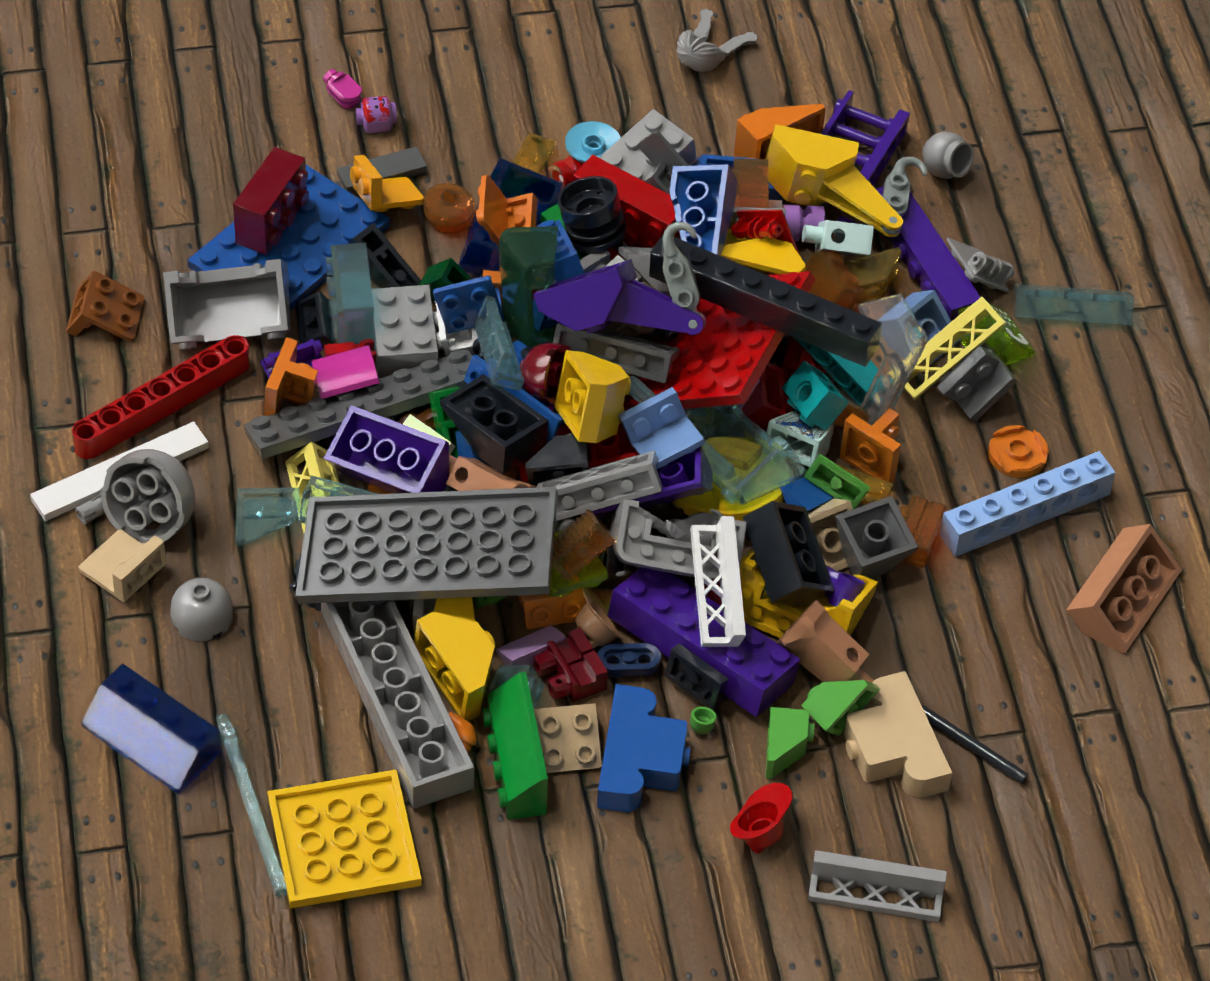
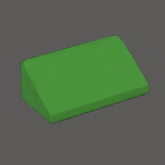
(836, 481)

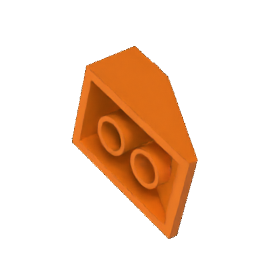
(756, 128)

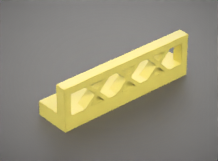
(944, 341)
(314, 466)

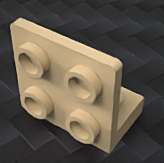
(124, 564)
(569, 737)

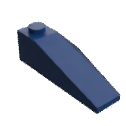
(706, 201)

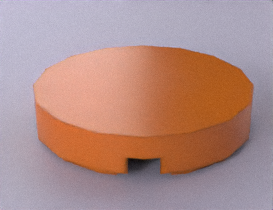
(1018, 451)

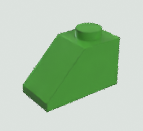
(834, 700)
(787, 738)

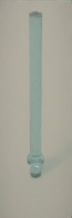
(229, 738)

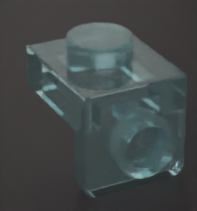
(506, 672)

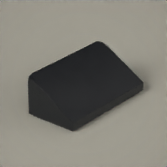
(314, 319)

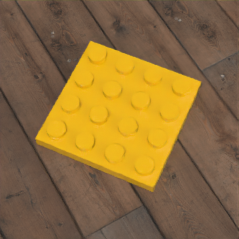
(344, 838)

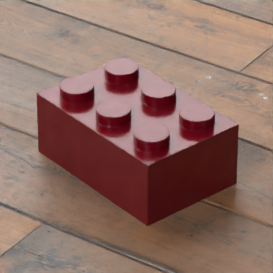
(270, 201)

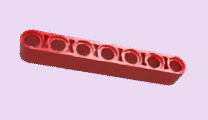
(160, 397)

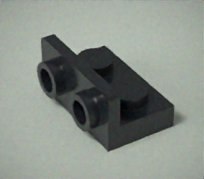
(696, 677)

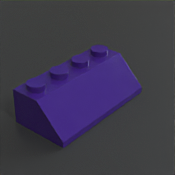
(389, 454)
(680, 479)

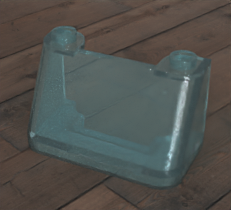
(771, 471)

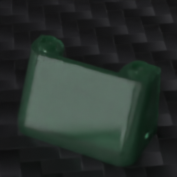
(525, 265)

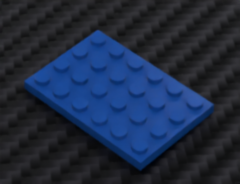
(327, 219)

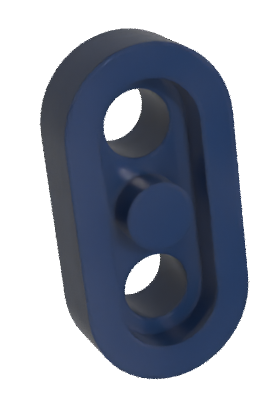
(628, 659)

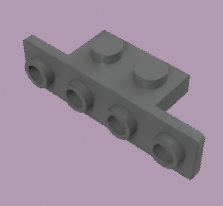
(663, 157)

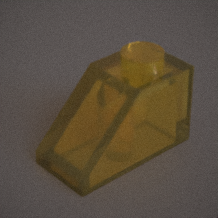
(875, 273)

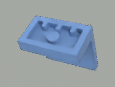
(662, 427)

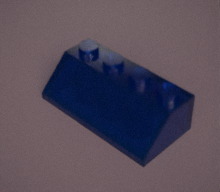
(152, 729)

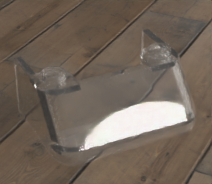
(902, 345)

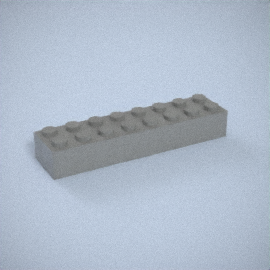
(401, 700)

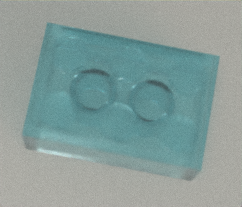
(351, 293)

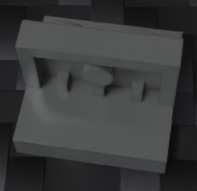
(977, 381)

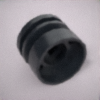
(592, 214)

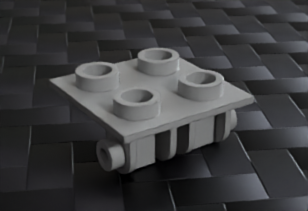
(982, 267)

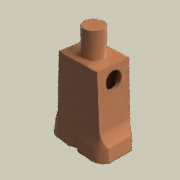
(473, 474)
(825, 647)

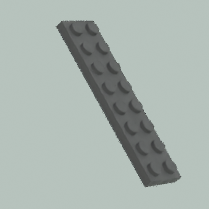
(323, 417)

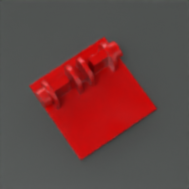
(762, 224)

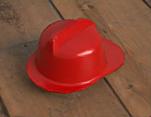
(761, 817)

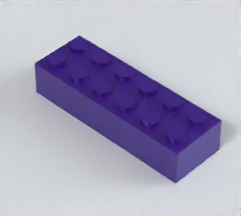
(665, 613)

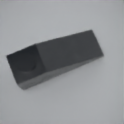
(385, 263)

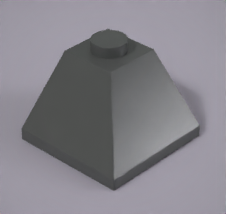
(874, 538)

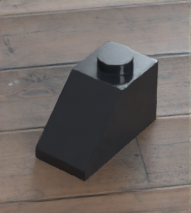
(557, 459)

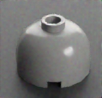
(201, 609)

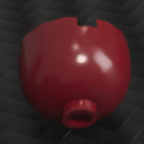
(543, 371)

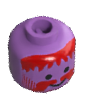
(376, 114)

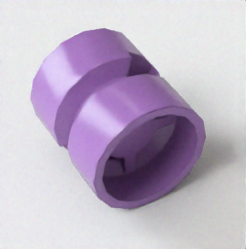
(798, 218)

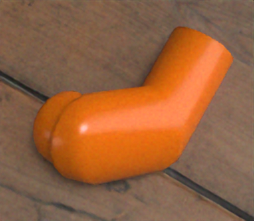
(465, 731)

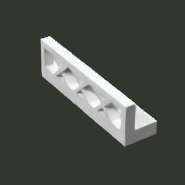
(730, 583)

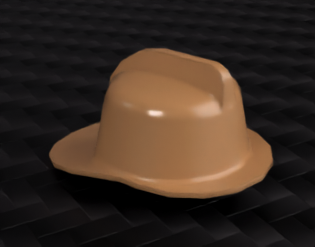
(594, 621)

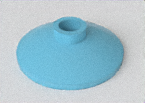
(590, 139)

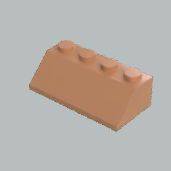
(1125, 588)

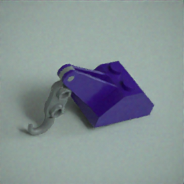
(615, 295)

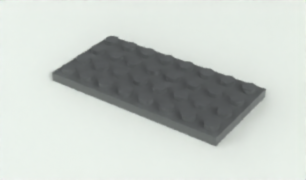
(428, 545)

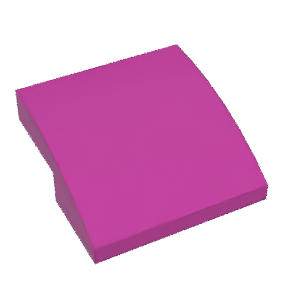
(345, 371)

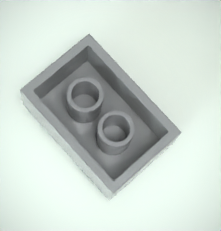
(631, 159)
(403, 328)

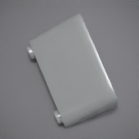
(228, 303)
(640, 549)

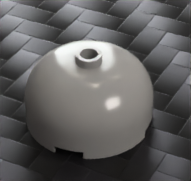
(161, 489)

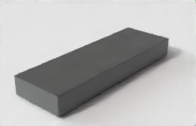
(397, 164)

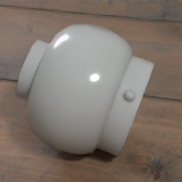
(947, 155)

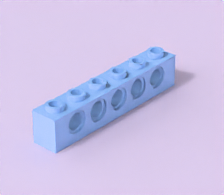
(1026, 503)

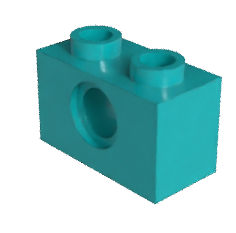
(814, 396)

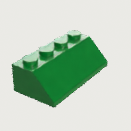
(516, 749)

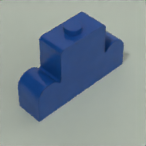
(639, 750)

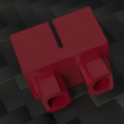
(576, 667)

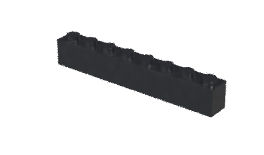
(776, 303)

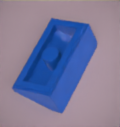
(804, 494)

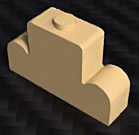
(897, 739)

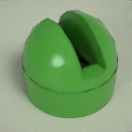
(702, 720)

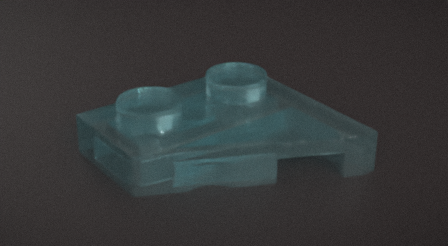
(264, 511)

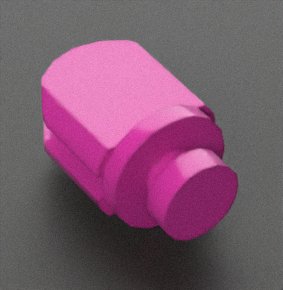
(343, 88)

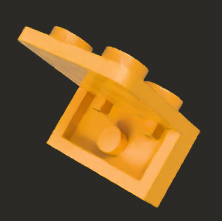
(382, 193)

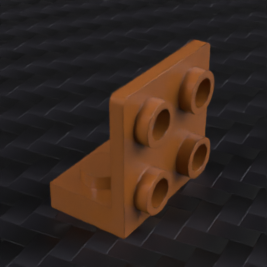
(106, 305)

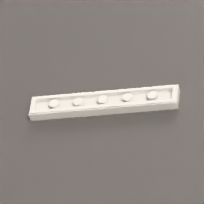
(87, 484)

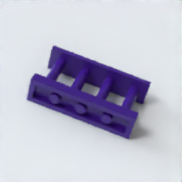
(882, 146)

